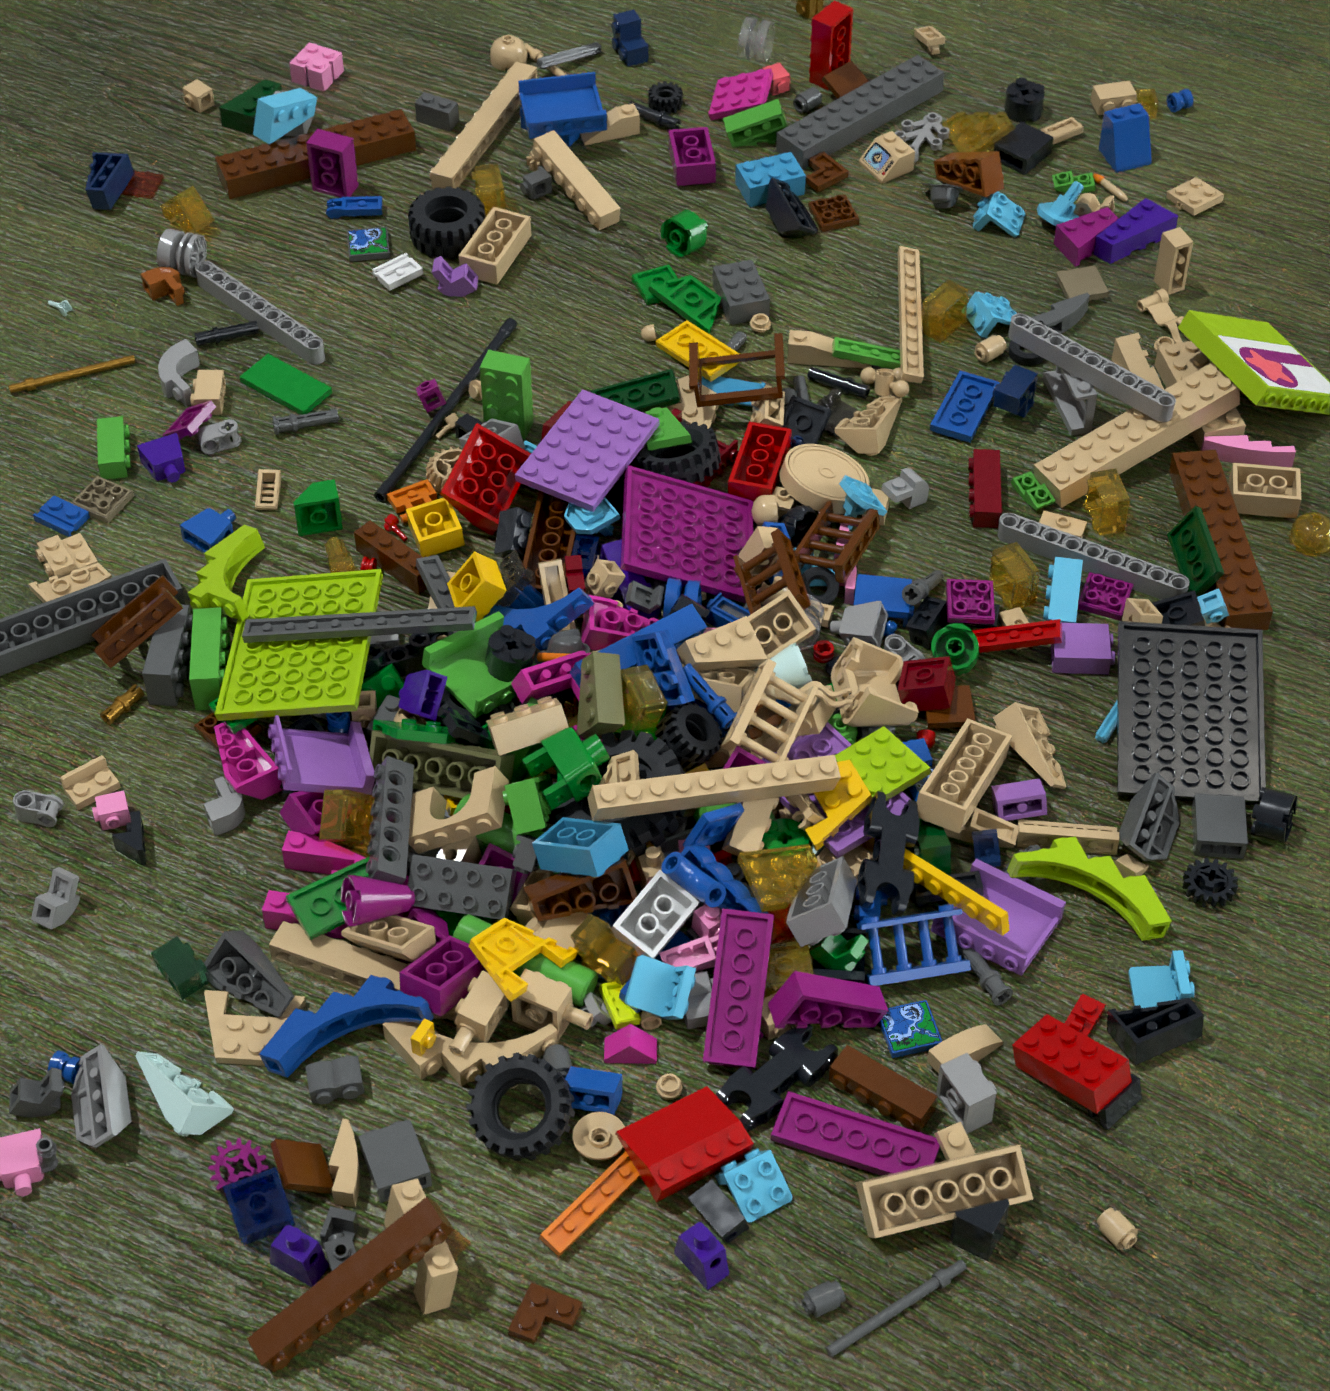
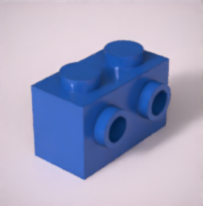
(595, 1089)

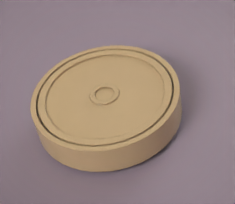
(814, 472)

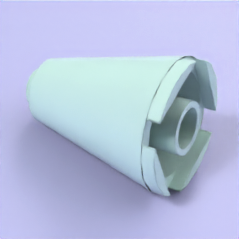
(791, 666)

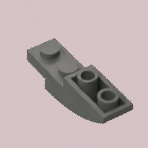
(1065, 313)

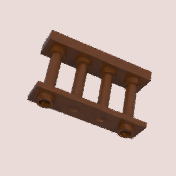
(849, 553)
(787, 563)
(136, 621)

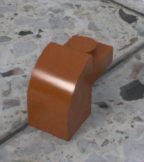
(163, 282)

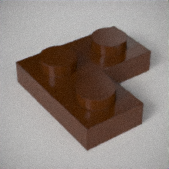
(826, 172)
(541, 1306)

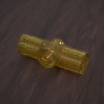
(337, 556)

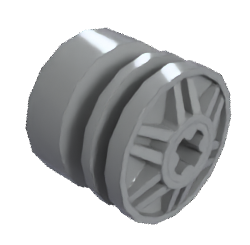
(181, 251)

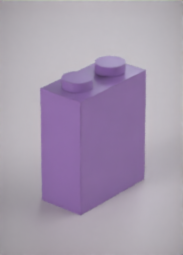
(1083, 649)

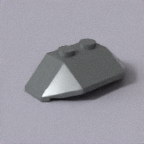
(1151, 820)

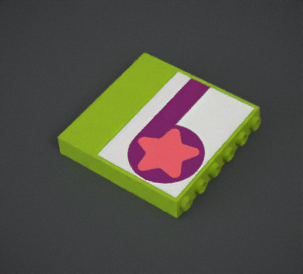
(1259, 362)

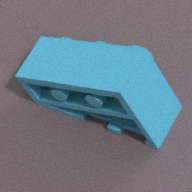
(282, 113)
(1064, 590)

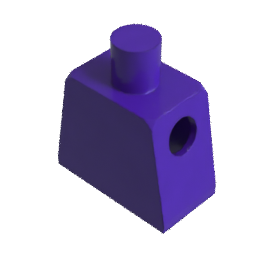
(163, 458)
(422, 693)
(698, 1250)
(294, 1252)

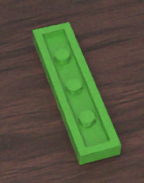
(865, 353)

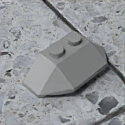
(99, 1098)

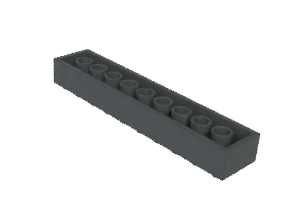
(861, 110)
(73, 617)

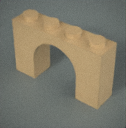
(479, 815)
(437, 1269)

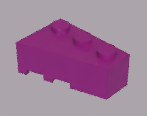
(1078, 236)

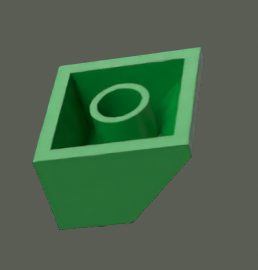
(318, 509)

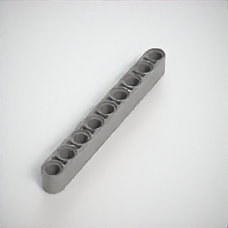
(254, 307)
(1092, 367)
(1096, 558)

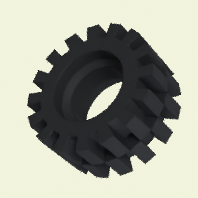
(665, 97)

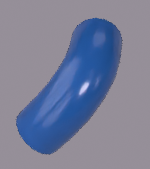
(693, 880)

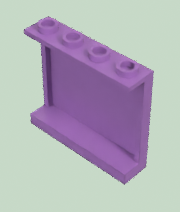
(322, 759)
(1031, 917)

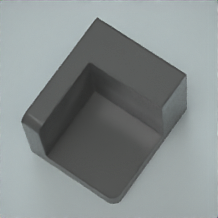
(339, 1221)

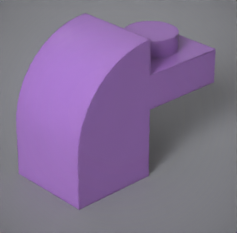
(455, 281)

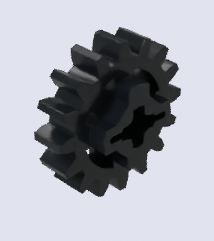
(1210, 882)

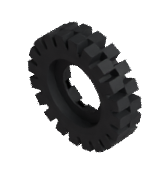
(654, 761)

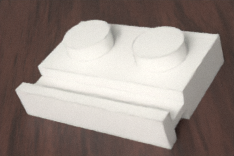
(397, 271)

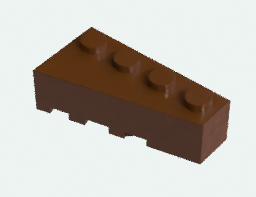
(570, 894)

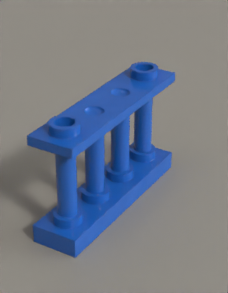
(929, 965)

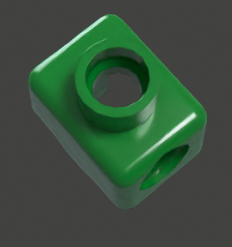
(574, 762)

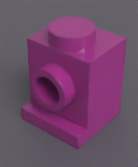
(428, 391)

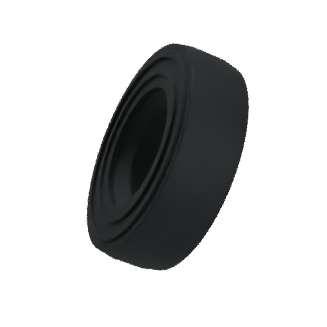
(1021, 357)
(828, 577)

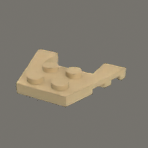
(240, 1037)

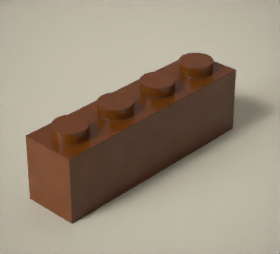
(391, 555)
(882, 1089)

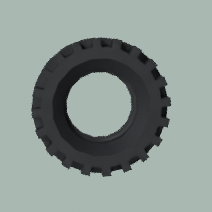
(686, 461)
(488, 1095)

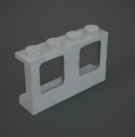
(1069, 396)

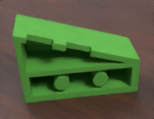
(756, 124)

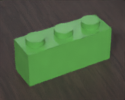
(113, 447)

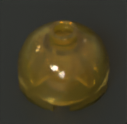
(1311, 534)

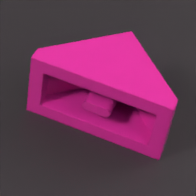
(630, 1046)

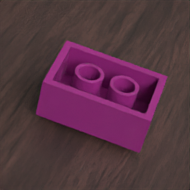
(692, 156)
(332, 163)
(442, 974)

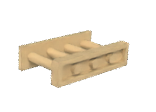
(747, 716)

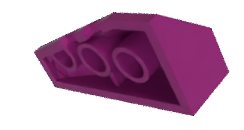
(304, 811)

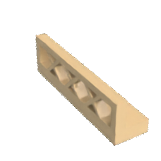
(1091, 837)

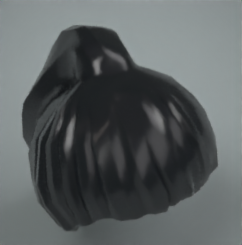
(798, 522)

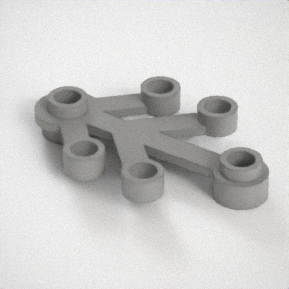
(930, 122)

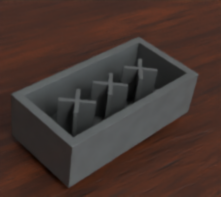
(169, 659)
(462, 887)

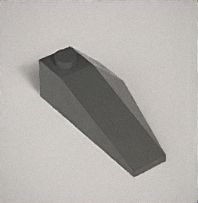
(247, 973)

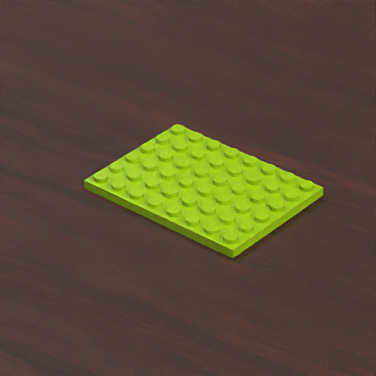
(299, 674)

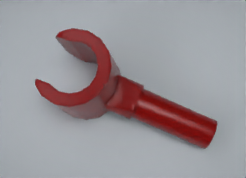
(391, 523)

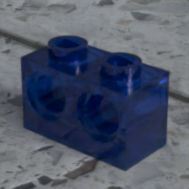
(588, 549)

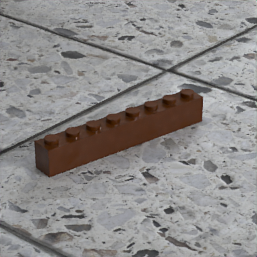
(350, 1285)

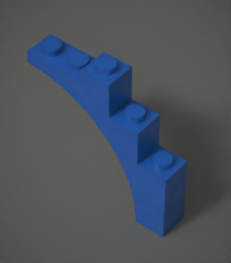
(547, 619)
(340, 1014)

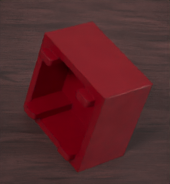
(927, 683)

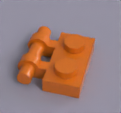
(411, 496)

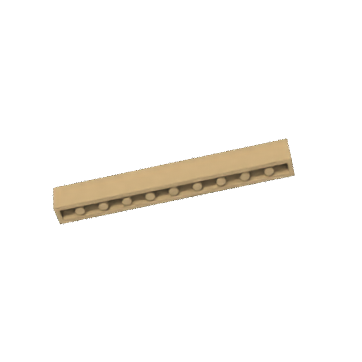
(482, 129)
(713, 787)

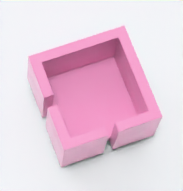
(320, 63)

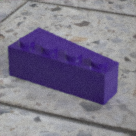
(1134, 230)
(612, 552)

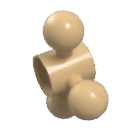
(886, 381)

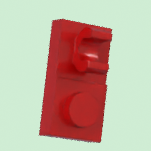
(1085, 1014)

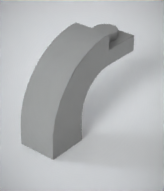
(173, 365)

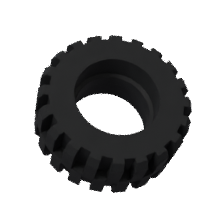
(444, 221)

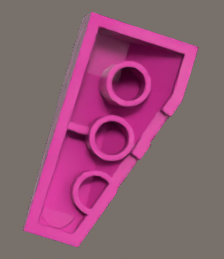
(609, 623)
(246, 764)

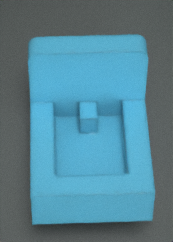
(1213, 606)

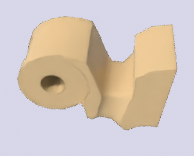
(1089, 203)

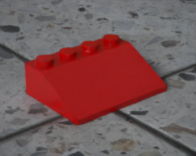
(484, 478)
(684, 1142)

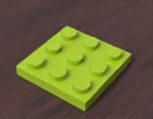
(885, 763)

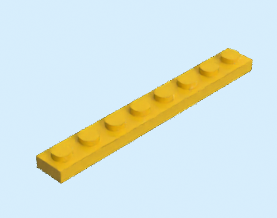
(953, 892)

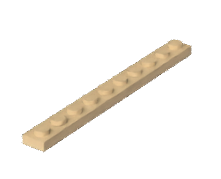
(910, 315)

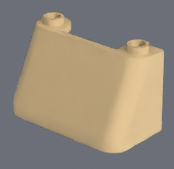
(873, 681)

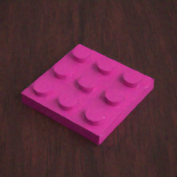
(740, 93)

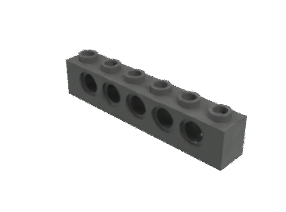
(390, 821)

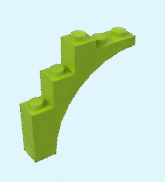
(221, 569)
(1099, 876)

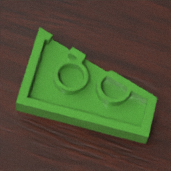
(669, 432)

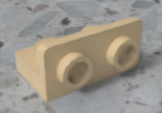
(89, 782)

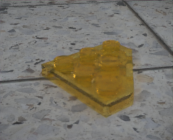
(977, 130)
(777, 874)

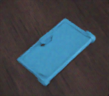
(724, 384)

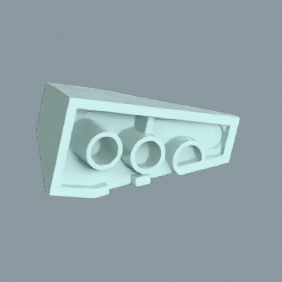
(180, 1098)

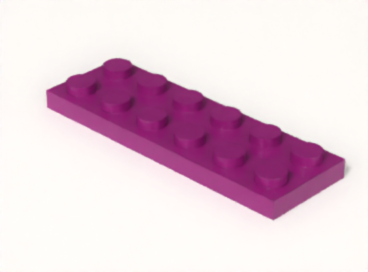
(738, 989)
(851, 1137)

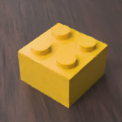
(435, 527)
(477, 585)

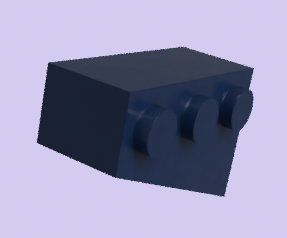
(108, 179)

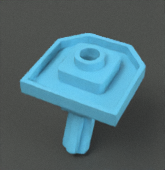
(1062, 208)
(859, 498)
(590, 522)

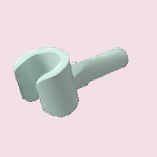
(63, 306)

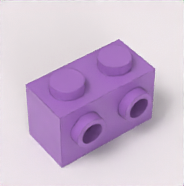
(1019, 800)

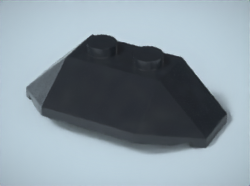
(788, 211)

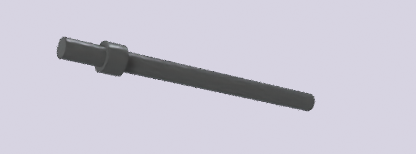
(939, 1280)

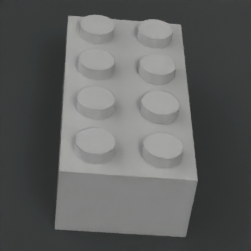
(823, 903)

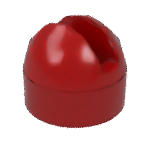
(928, 735)

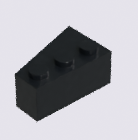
(1155, 1029)

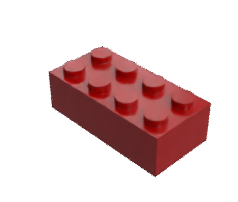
(830, 41)
(759, 461)
(1072, 1063)

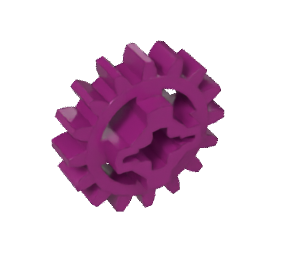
(226, 1162)

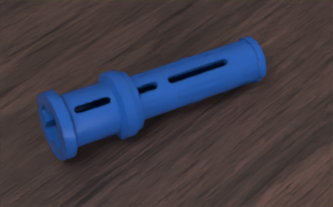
(718, 703)

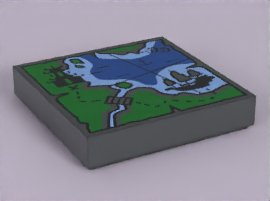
(368, 244)

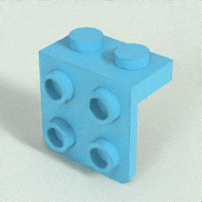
(1001, 212)
(986, 310)
(1161, 983)
(660, 988)
(755, 1184)

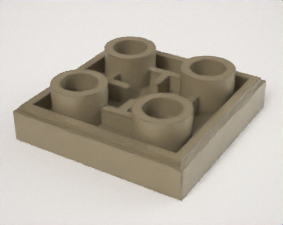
(1082, 281)
(103, 499)

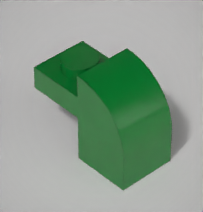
(838, 953)

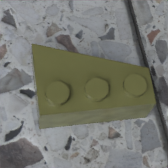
(600, 695)

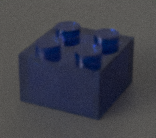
(259, 1206)

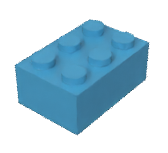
(754, 176)
(580, 846)

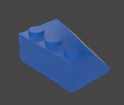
(661, 656)

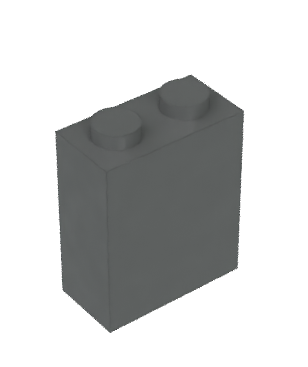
(1219, 826)
(394, 1157)

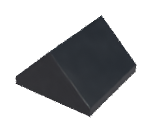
(980, 1228)

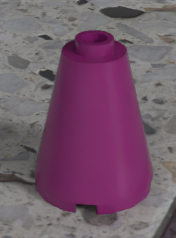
(373, 899)

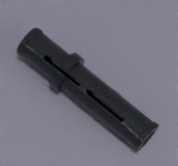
(660, 118)
(230, 332)
(846, 385)

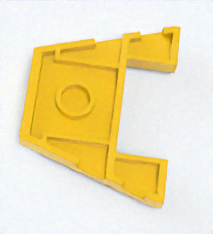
(840, 804)
(509, 946)

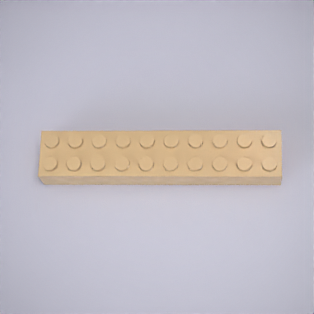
(1136, 435)

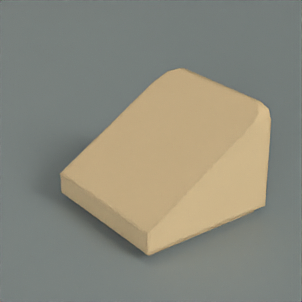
(1130, 866)

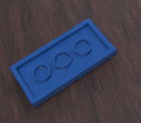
(964, 406)

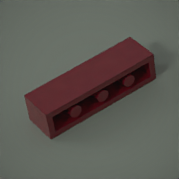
(986, 488)

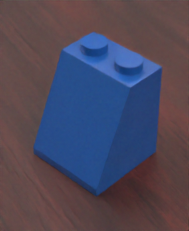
(1126, 138)

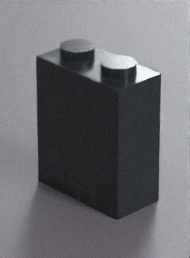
(1024, 148)

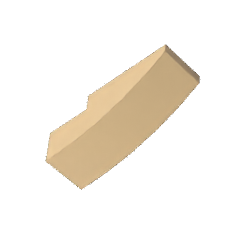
(982, 820)
(975, 1041)
(345, 1167)

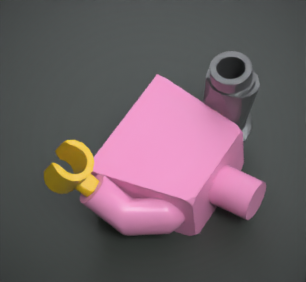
(25, 1160)

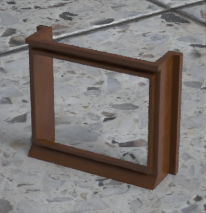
(695, 375)

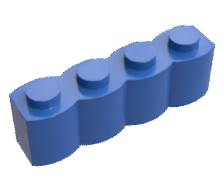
(737, 894)

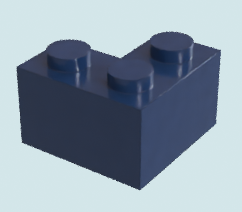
(628, 38)
(1016, 391)

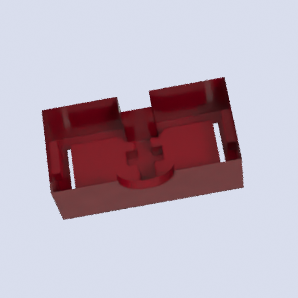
(574, 573)

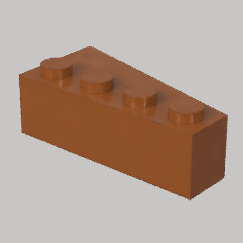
(972, 171)

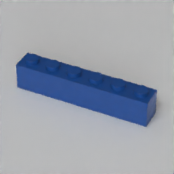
(681, 625)

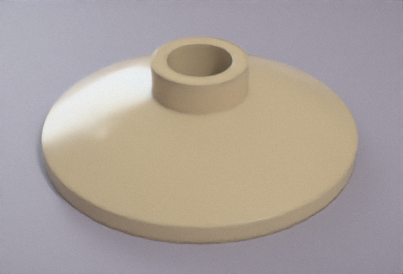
(597, 1126)

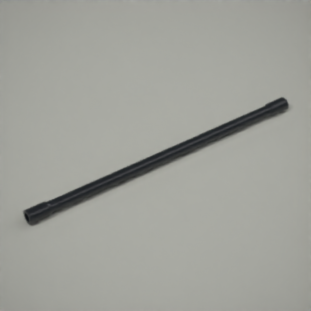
(389, 484)

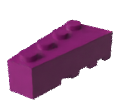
(826, 1002)

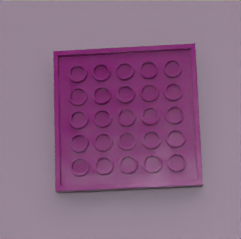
(683, 532)

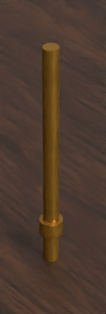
(30, 384)

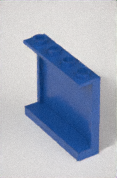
(562, 104)

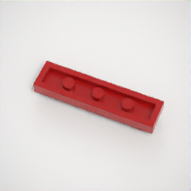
(1019, 636)

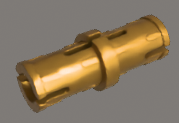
(122, 704)

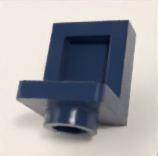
(987, 847)

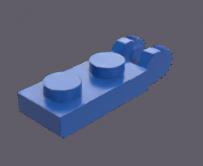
(354, 206)

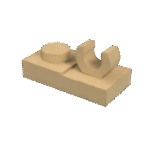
(930, 37)
(808, 810)

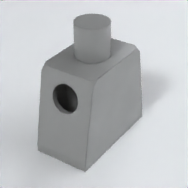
(863, 622)

